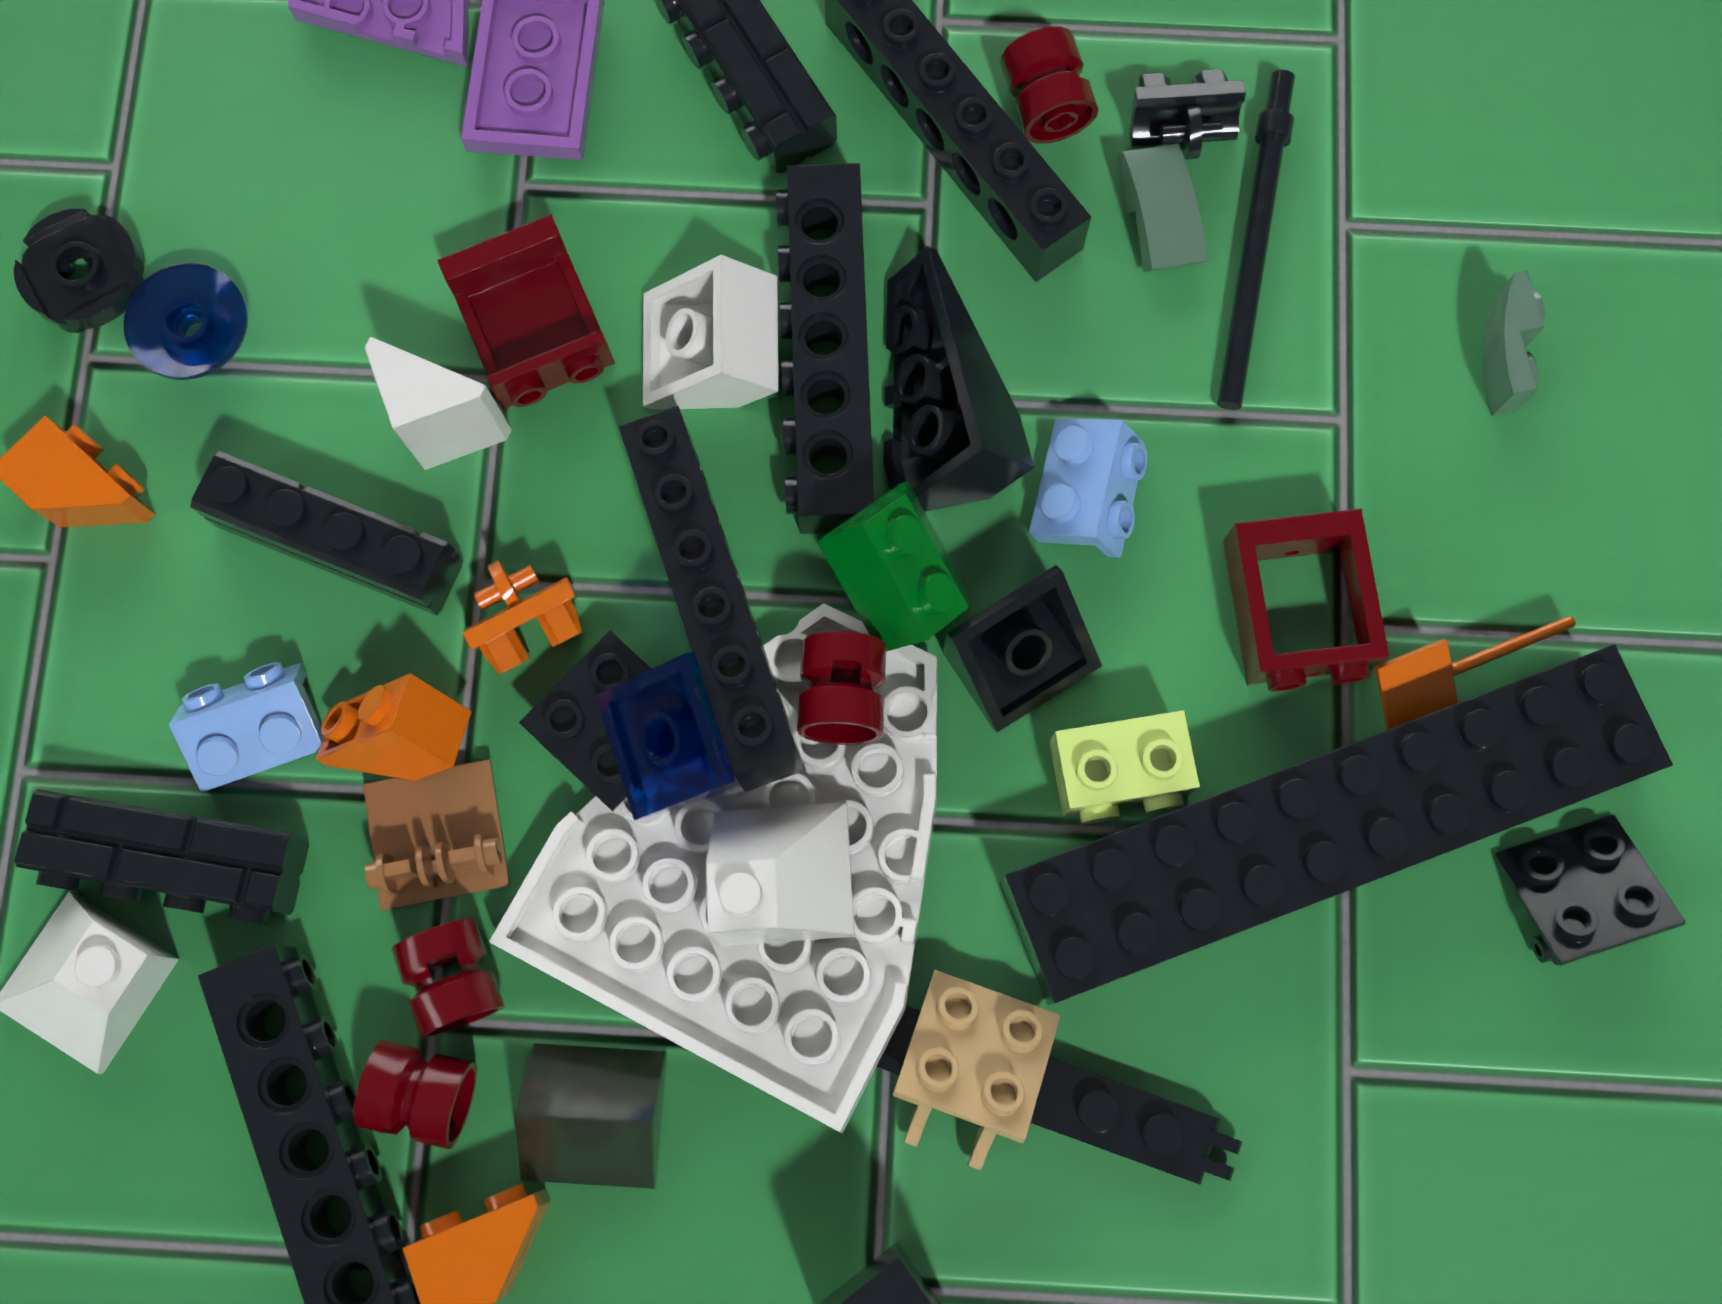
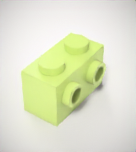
(1123, 766)

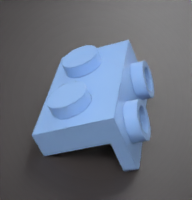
(1089, 485)
(246, 725)

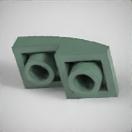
(1165, 206)
(1510, 326)

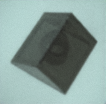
(591, 1115)

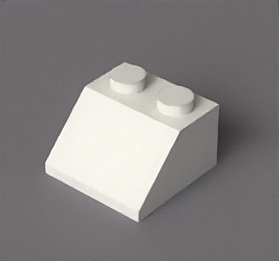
(711, 337)

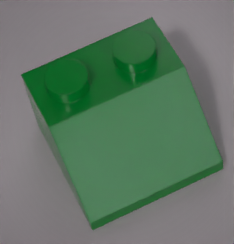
(896, 570)

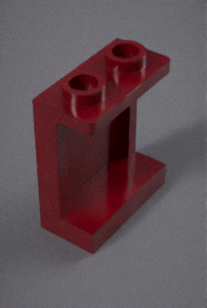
(527, 313)

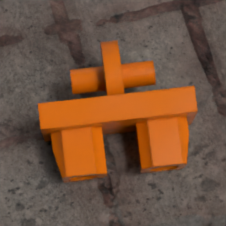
(497, 633)

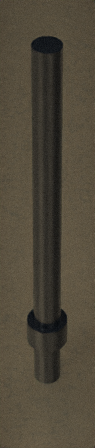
(1272, 134)

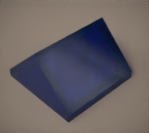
(665, 738)

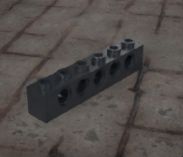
(963, 130)
(830, 200)
(711, 600)
(279, 1128)

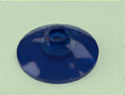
(169, 305)

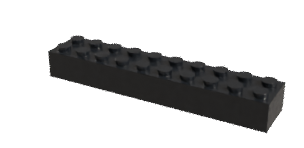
(1332, 823)

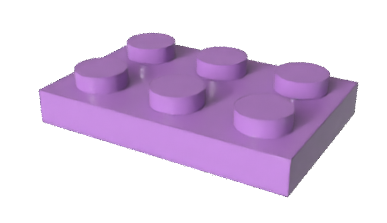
(533, 77)

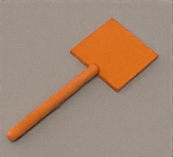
(1425, 677)

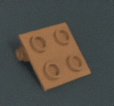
(435, 836)

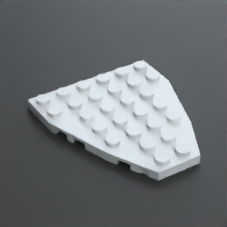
(626, 916)

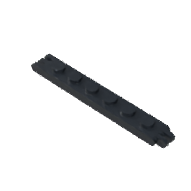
(1110, 1115)

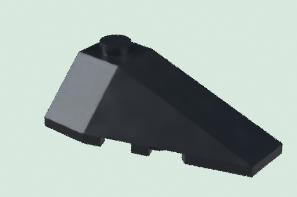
(951, 412)

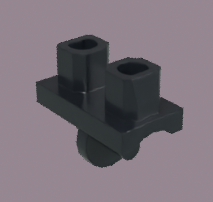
(1186, 112)

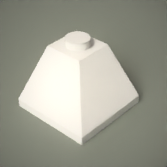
(780, 875)
(85, 982)

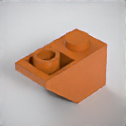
(65, 482)
(395, 731)
(476, 1257)

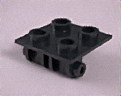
(571, 723)
(1587, 891)

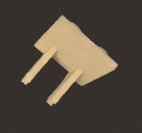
(976, 1060)

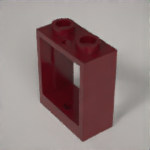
(1295, 537)

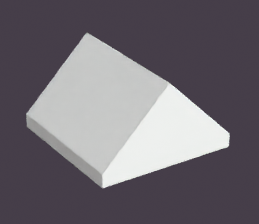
(434, 408)

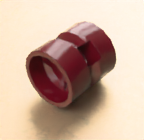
(1045, 80)
(842, 682)
(457, 998)
(407, 1091)

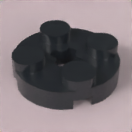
(48, 262)

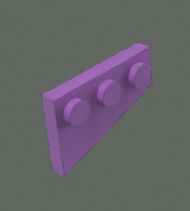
(418, 26)

